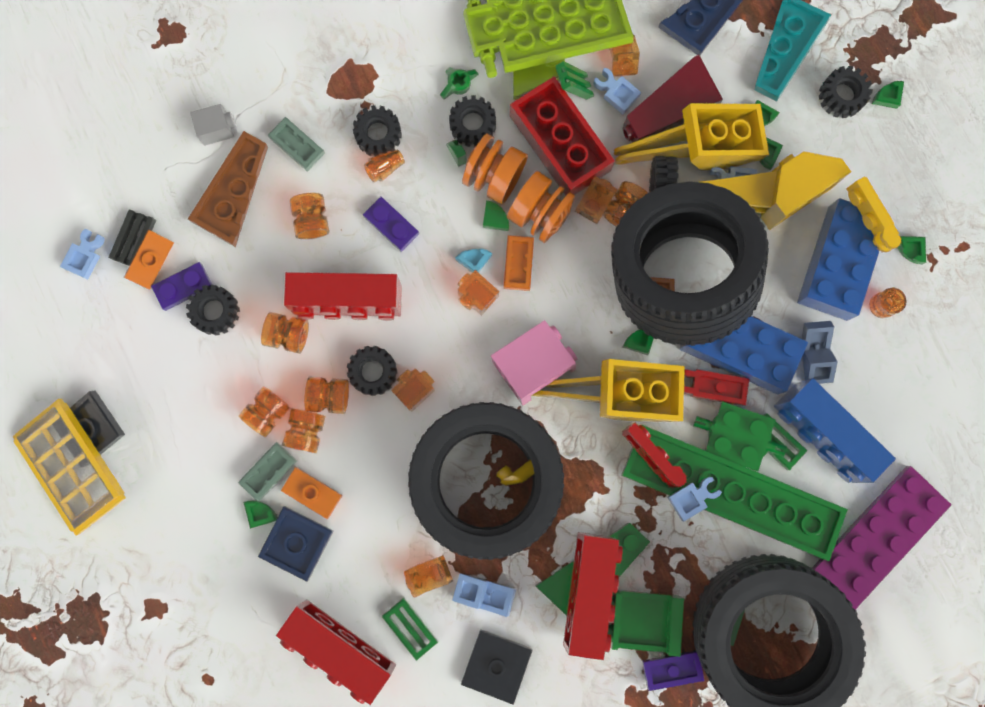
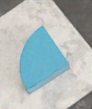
(474, 259)

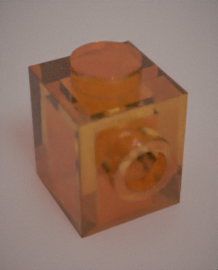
(476, 292)
(413, 388)

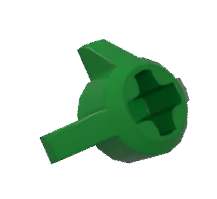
(458, 81)

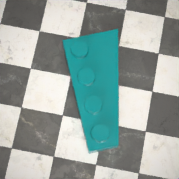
(791, 40)

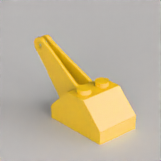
(714, 135)
(788, 186)
(631, 391)

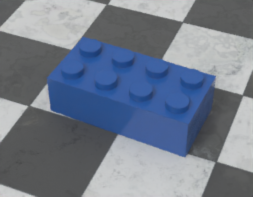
(840, 263)
(755, 352)
(834, 432)

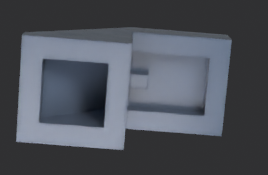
(818, 358)

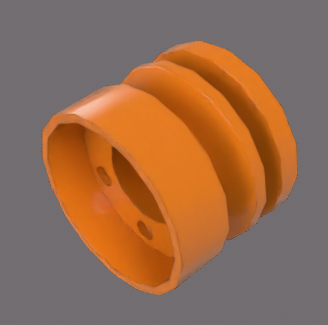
(491, 167)
(541, 207)

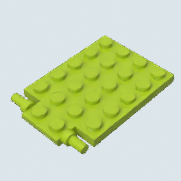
(543, 30)

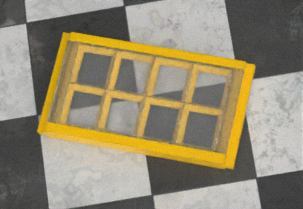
(68, 467)

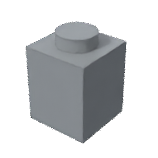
(213, 124)

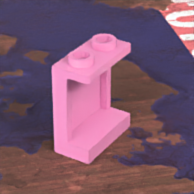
(534, 361)

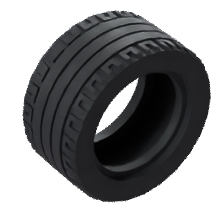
(692, 212)
(427, 495)
(840, 647)

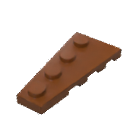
(230, 192)

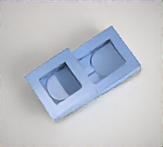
(484, 594)

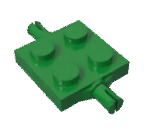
(740, 436)

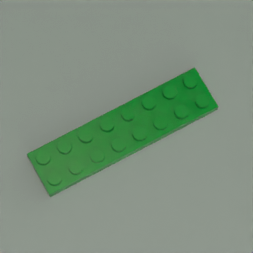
(747, 497)

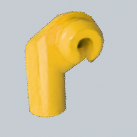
(519, 476)

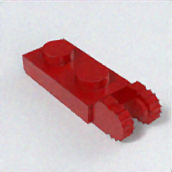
(717, 387)
(654, 456)

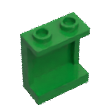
(647, 622)

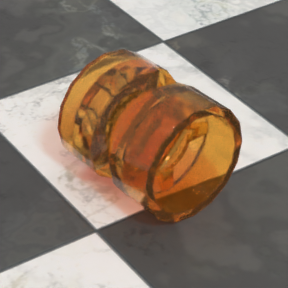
(625, 196)
(309, 212)
(280, 332)
(326, 395)
(264, 411)
(299, 421)

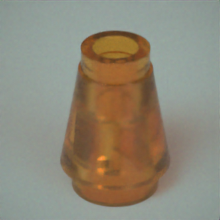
(383, 165)

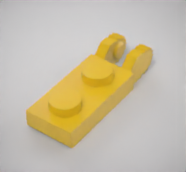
(874, 215)

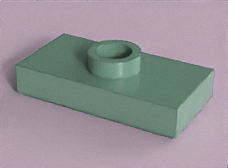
(296, 144)
(267, 471)

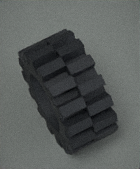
(852, 80)
(471, 106)
(377, 116)
(663, 172)
(197, 305)
(360, 359)

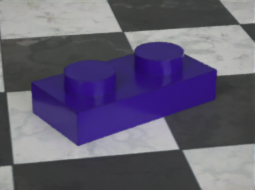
(391, 224)
(181, 285)
(672, 671)

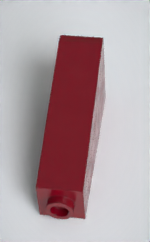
(665, 105)

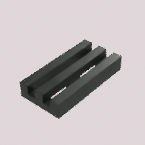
(124, 232)

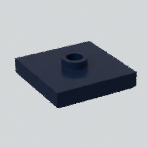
(295, 543)

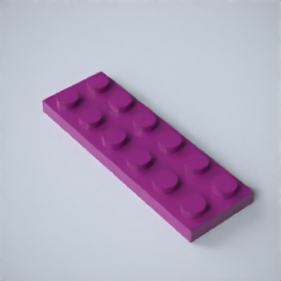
(883, 535)

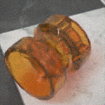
(883, 307)

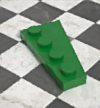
(558, 585)

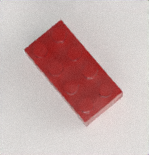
(561, 136)
(343, 295)
(591, 596)
(336, 651)

